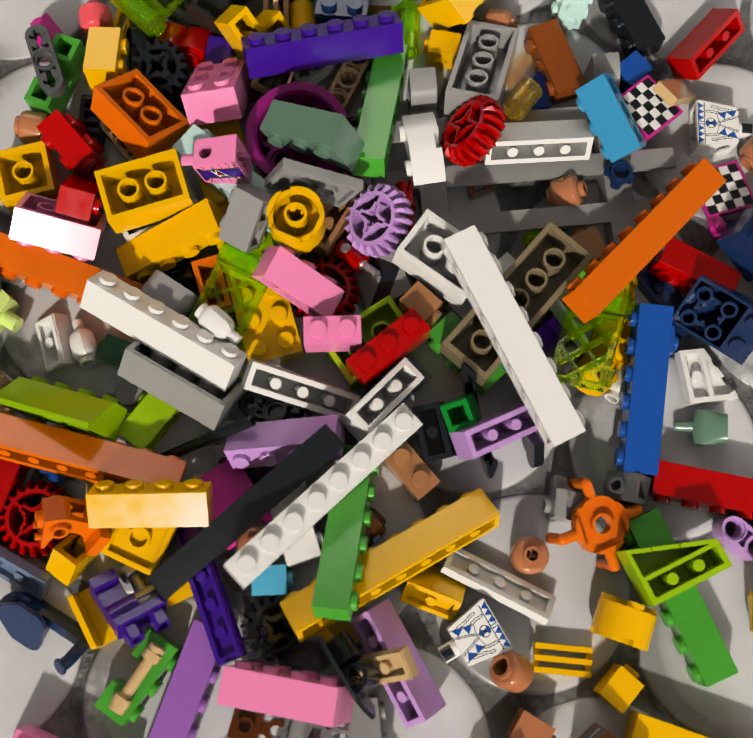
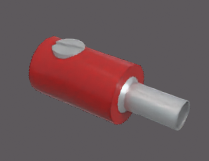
(354, 259)

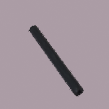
(211, 437)

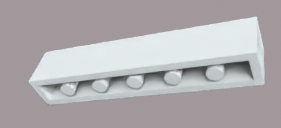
(162, 329)

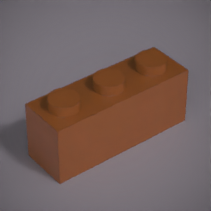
(555, 60)

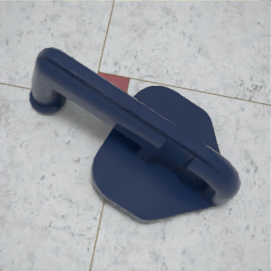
(27, 622)

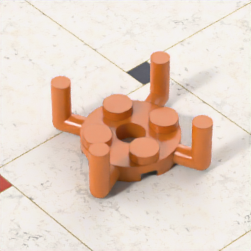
(583, 525)

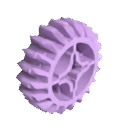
(388, 206)

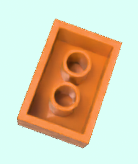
(138, 114)

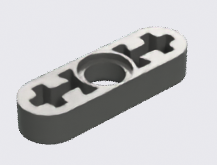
(39, 52)

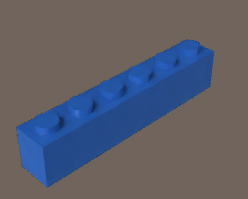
(644, 389)

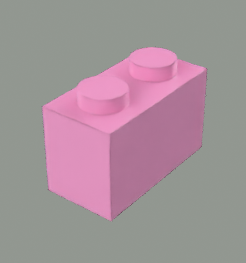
(332, 333)

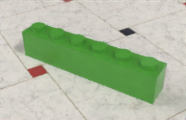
(380, 112)
(342, 552)
(686, 612)

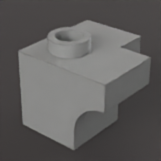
(560, 500)

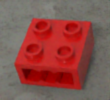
(72, 142)

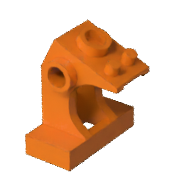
(56, 522)

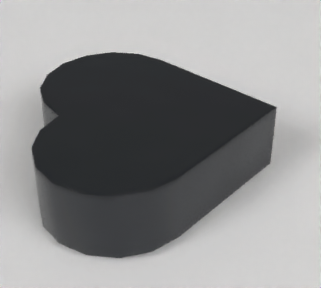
(534, 449)

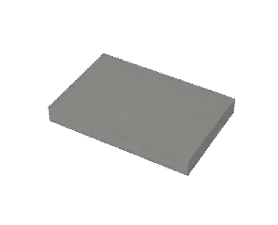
(330, 186)

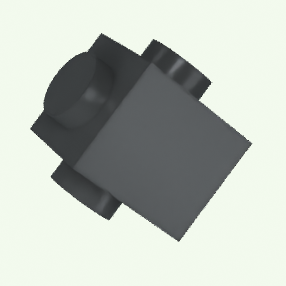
(627, 487)

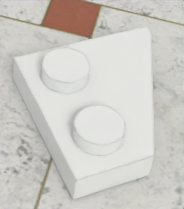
(701, 378)

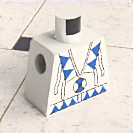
(714, 128)
(475, 636)

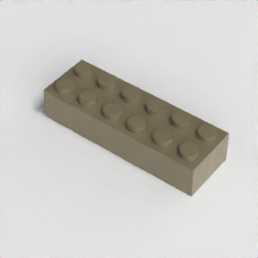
(538, 282)

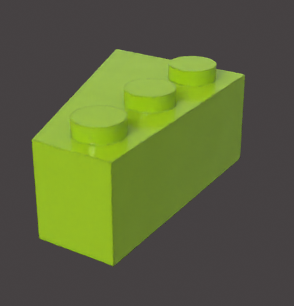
(672, 568)

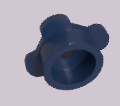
(619, 167)

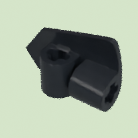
(344, 657)

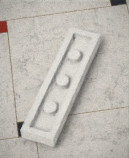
(499, 585)

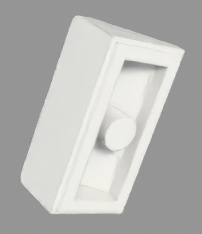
(54, 342)

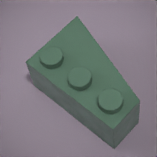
(313, 133)

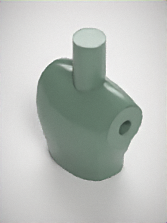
(707, 427)

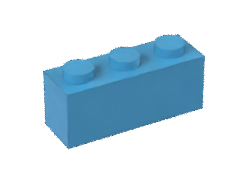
(609, 118)

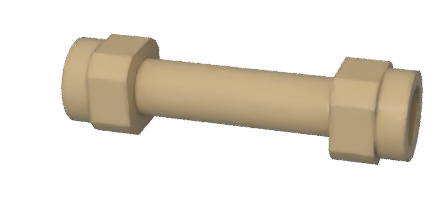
(122, 700)

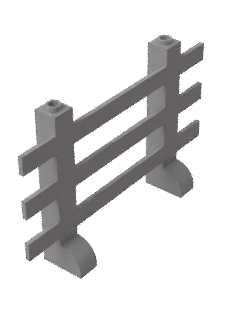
(615, 208)

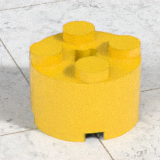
(283, 220)
(624, 621)

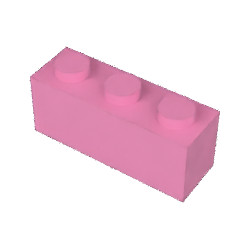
(298, 281)

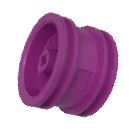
(301, 93)

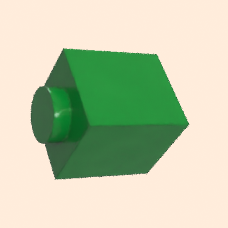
(461, 412)

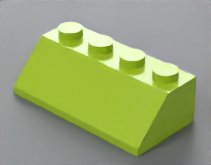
(64, 407)

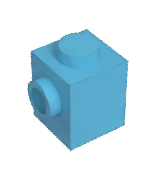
(274, 581)

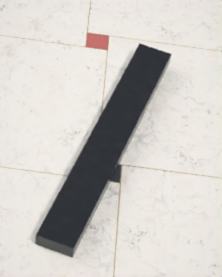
(246, 511)

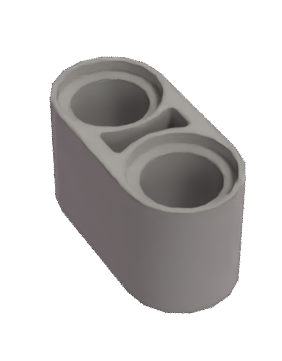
(169, 292)

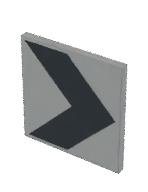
(391, 281)

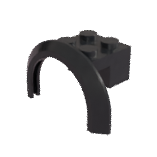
(434, 434)

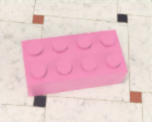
(285, 693)

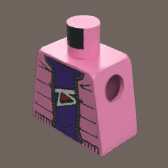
(220, 160)

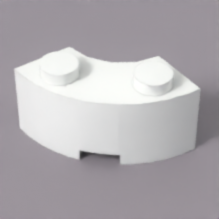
(422, 147)

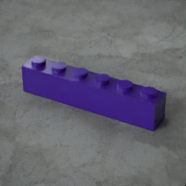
(322, 44)

